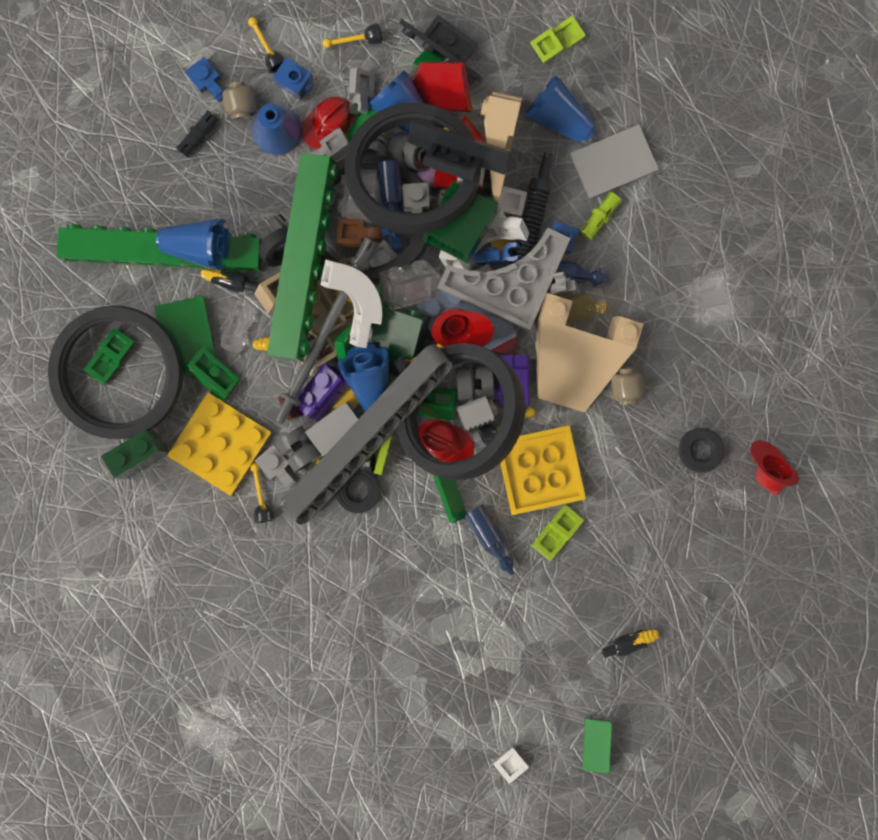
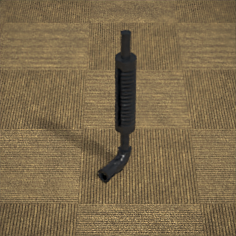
(535, 206)

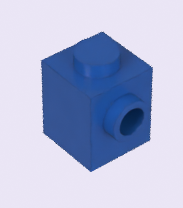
(294, 79)

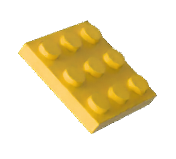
(219, 444)
(542, 471)

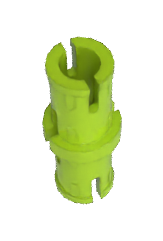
(600, 216)

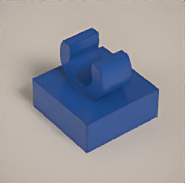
(568, 231)

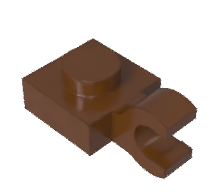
(352, 232)

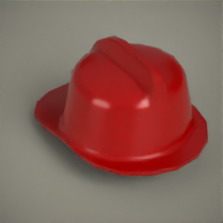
(325, 118)
(462, 326)
(446, 441)
(772, 469)

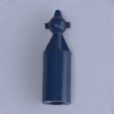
(390, 186)
(579, 274)
(489, 536)

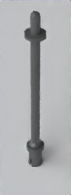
(361, 263)

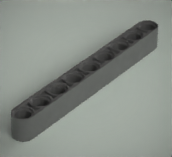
(367, 434)

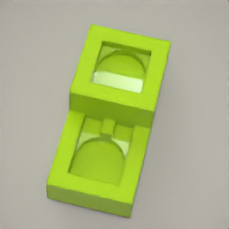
(558, 40)
(557, 532)

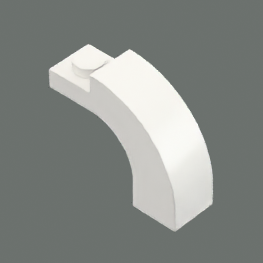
(501, 228)
(362, 294)

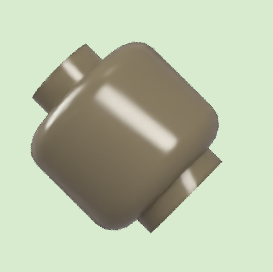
(239, 101)
(627, 385)

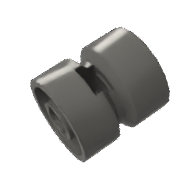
(406, 153)
(465, 382)
(303, 456)

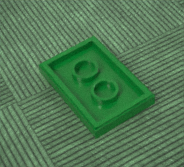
(189, 326)

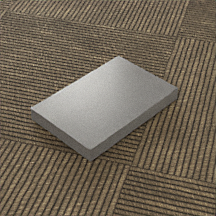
(614, 162)

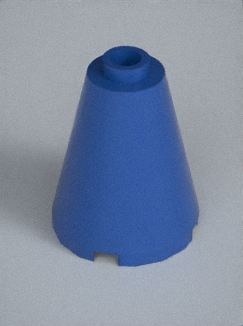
(397, 92)
(561, 112)
(276, 129)
(197, 242)
(366, 373)

